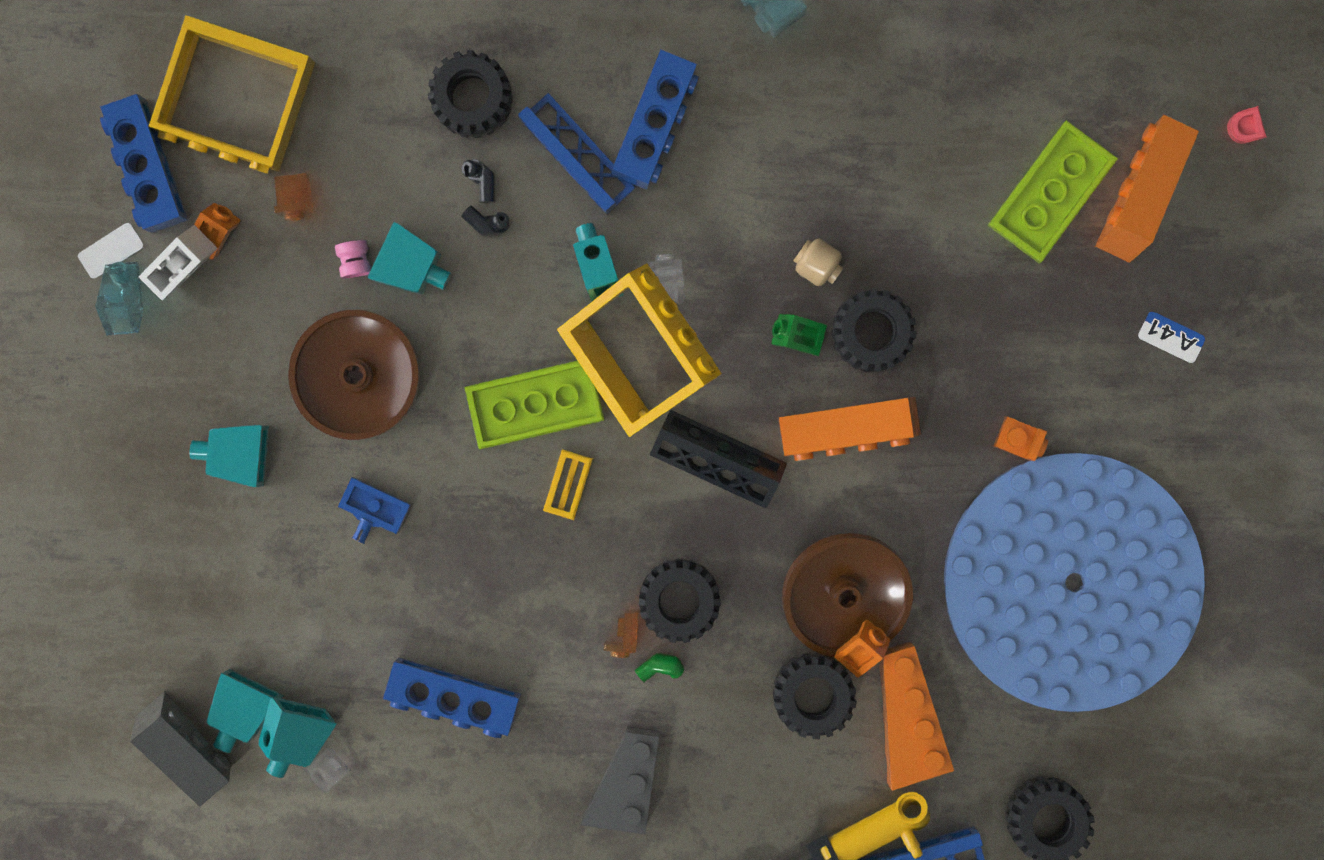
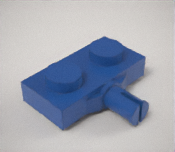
(373, 508)

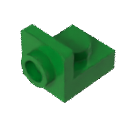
(798, 334)

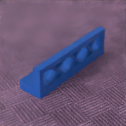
(565, 157)
(938, 847)

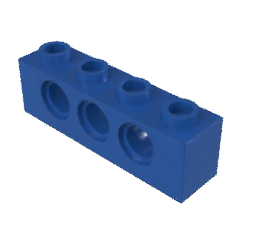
(666, 71)
(116, 121)
(401, 694)

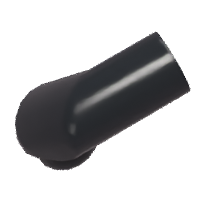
(483, 177)
(486, 225)

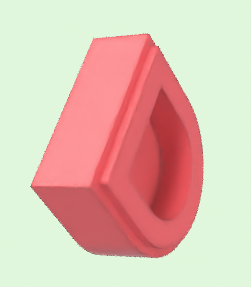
(1246, 126)

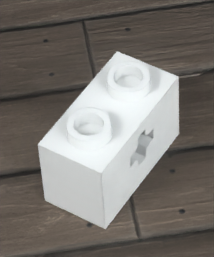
(178, 262)

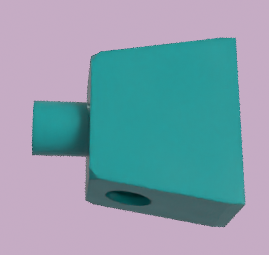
(408, 263)
(597, 273)
(234, 453)
(238, 709)
(293, 734)

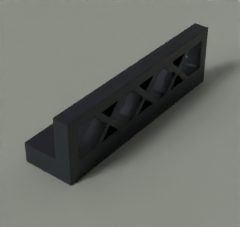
(721, 454)

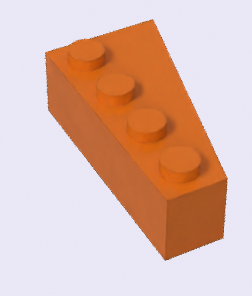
(1147, 189)
(849, 427)
(912, 730)

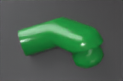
(662, 664)

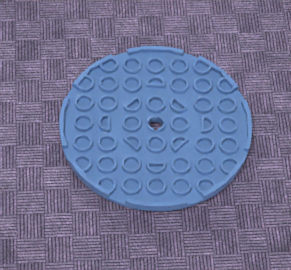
(1135, 568)

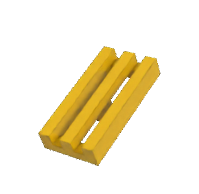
(576, 458)

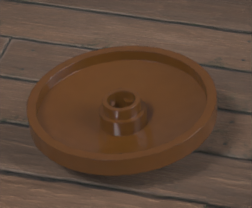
(354, 374)
(841, 586)

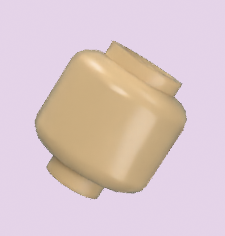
(818, 262)

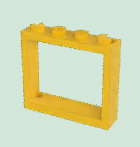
(190, 32)
(605, 371)

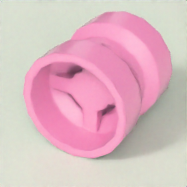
(352, 253)

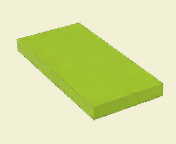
(1052, 191)
(533, 404)

